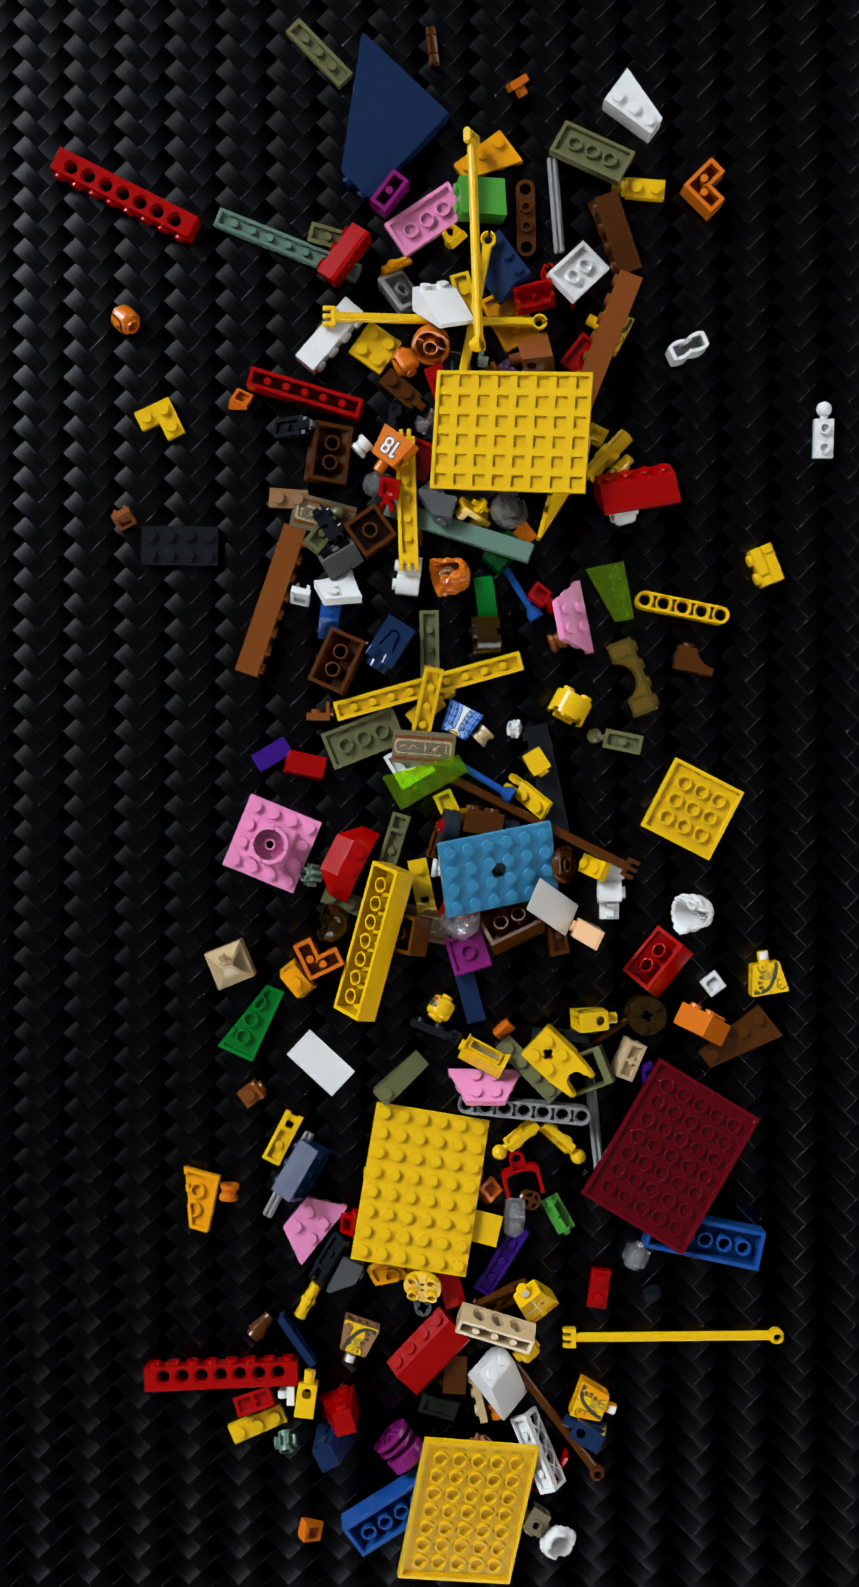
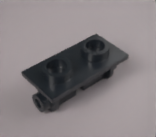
(324, 517)

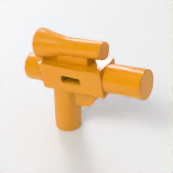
(395, 265)

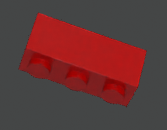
(344, 255)
(657, 961)

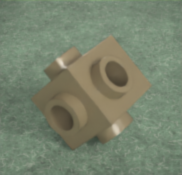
(536, 1520)

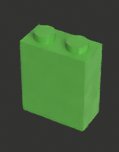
(490, 196)

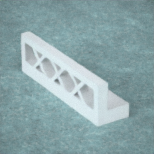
(529, 1434)

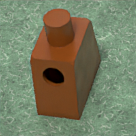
(534, 354)

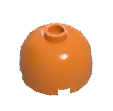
(431, 344)

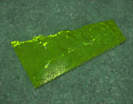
(416, 783)

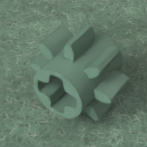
(311, 875)
(285, 1441)

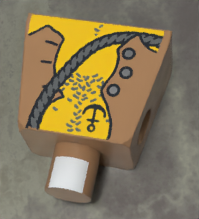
(357, 1336)

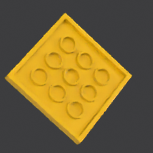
(692, 808)

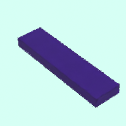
(500, 1262)

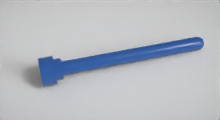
(532, 611)
(507, 793)

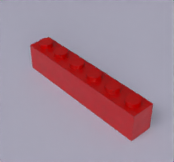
(305, 394)

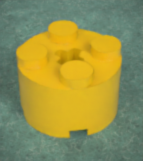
(570, 706)

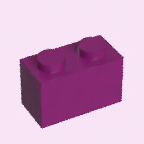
(389, 194)

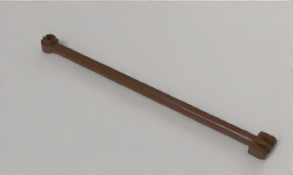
(556, 831)
(556, 1418)

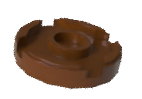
(563, 864)

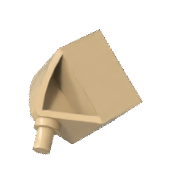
(230, 963)

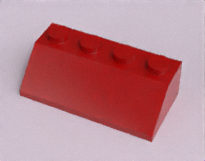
(636, 489)
(427, 1350)

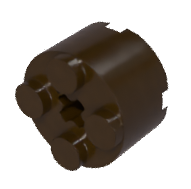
(486, 635)
(636, 1009)

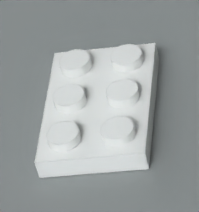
(577, 272)

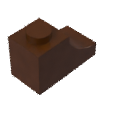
(688, 660)

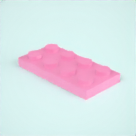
(423, 220)

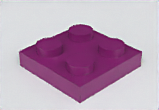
(468, 954)

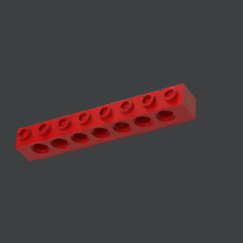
(67, 161)
(176, 1382)

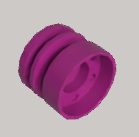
(399, 1446)

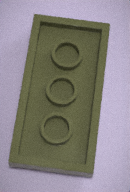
(591, 153)
(361, 738)

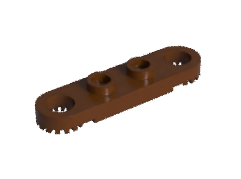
(525, 218)

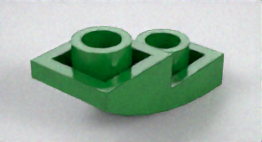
(485, 596)

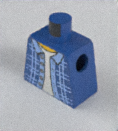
(460, 720)

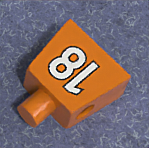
(392, 450)

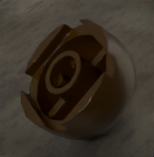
(334, 923)

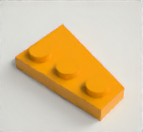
(492, 155)
(202, 1195)

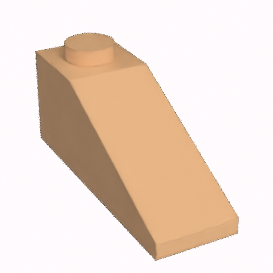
(586, 933)

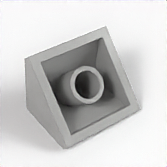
(397, 290)

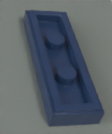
(470, 998)
(297, 1339)

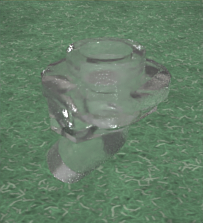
(422, 424)

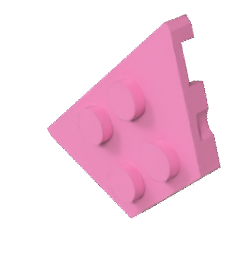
(572, 618)
(483, 1089)
(310, 1224)

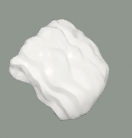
(691, 913)

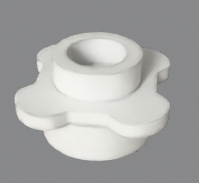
(514, 728)

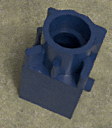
(389, 645)

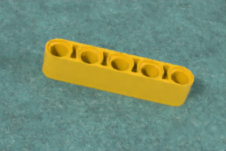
(691, 606)

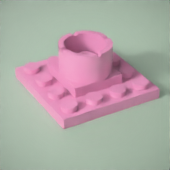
(287, 829)

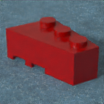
(340, 1409)

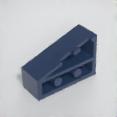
(329, 1448)

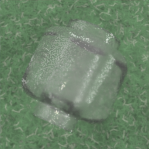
(372, 483)
(635, 1255)

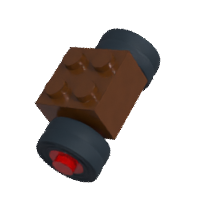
(471, 820)

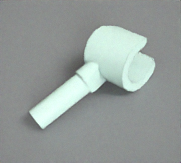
(482, 360)

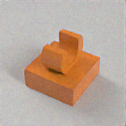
(518, 86)

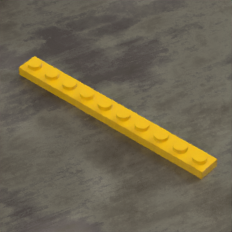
(410, 690)

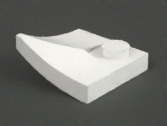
(338, 590)

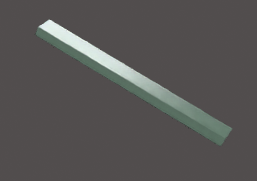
(276, 241)
(472, 535)

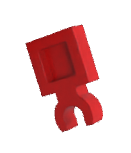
(390, 491)
(540, 596)

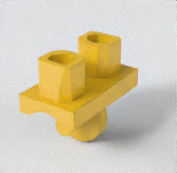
(476, 510)

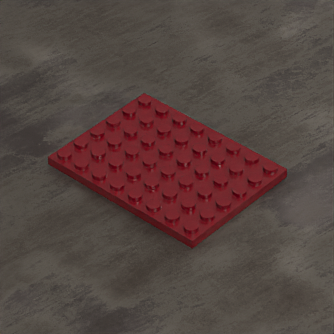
(670, 1156)

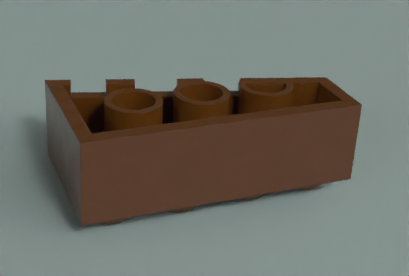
(614, 232)

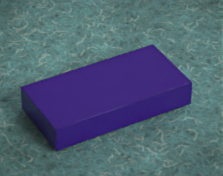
(271, 754)

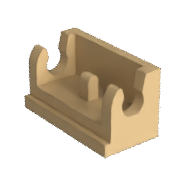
(627, 1058)

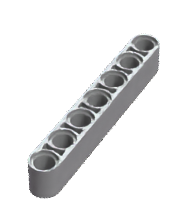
(533, 1114)

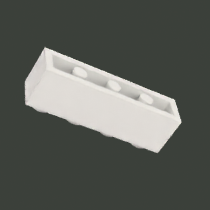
(325, 340)

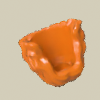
(452, 583)

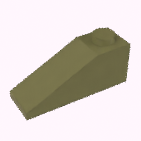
(400, 1078)

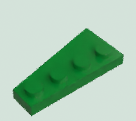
(252, 1026)

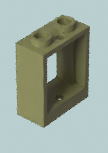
(604, 1067)

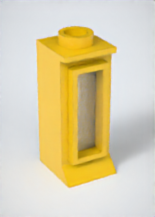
(483, 1056)

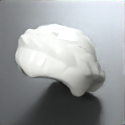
(557, 1541)

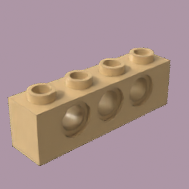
(495, 1328)

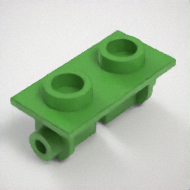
(558, 1214)

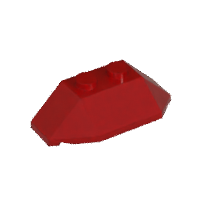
(347, 860)

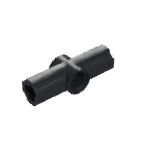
(573, 1036)

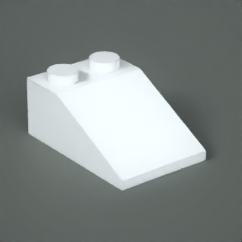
(440, 304)
(499, 1380)

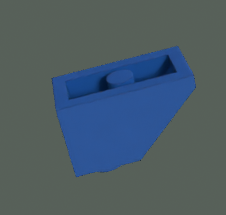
(329, 616)

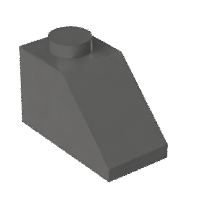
(438, 506)
(346, 1273)

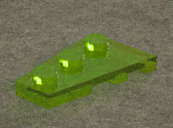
(614, 590)

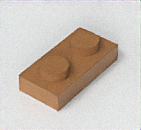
(285, 498)

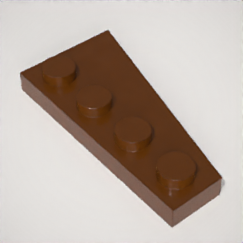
(744, 1035)

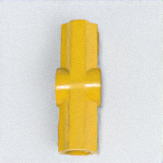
(608, 454)

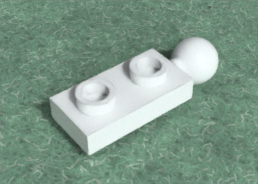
(823, 433)

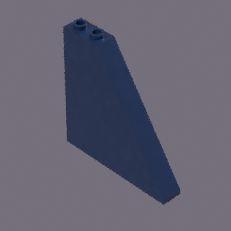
(387, 121)

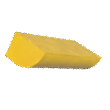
(486, 1228)

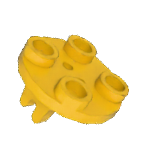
(422, 1286)

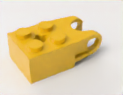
(562, 1062)

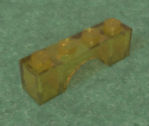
(625, 654)

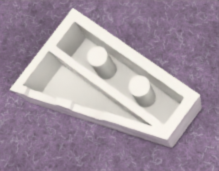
(632, 107)

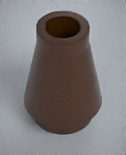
(260, 1326)

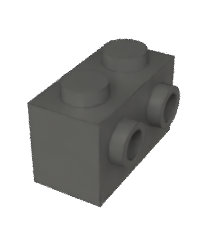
(340, 557)

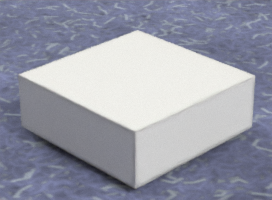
(712, 983)

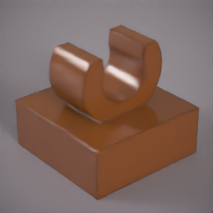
(123, 518)

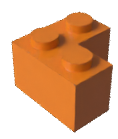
(700, 189)
(317, 963)
(704, 1024)

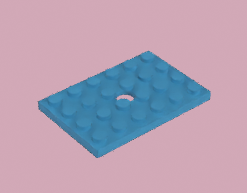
(469, 862)

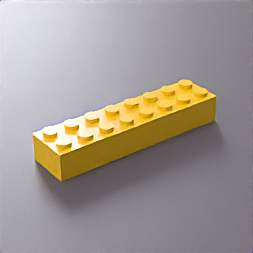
(373, 941)

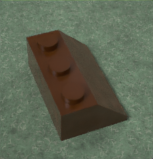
(328, 454)
(338, 661)
(509, 926)

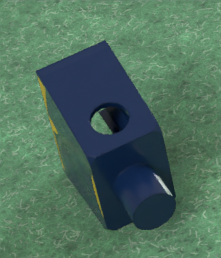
(586, 1432)

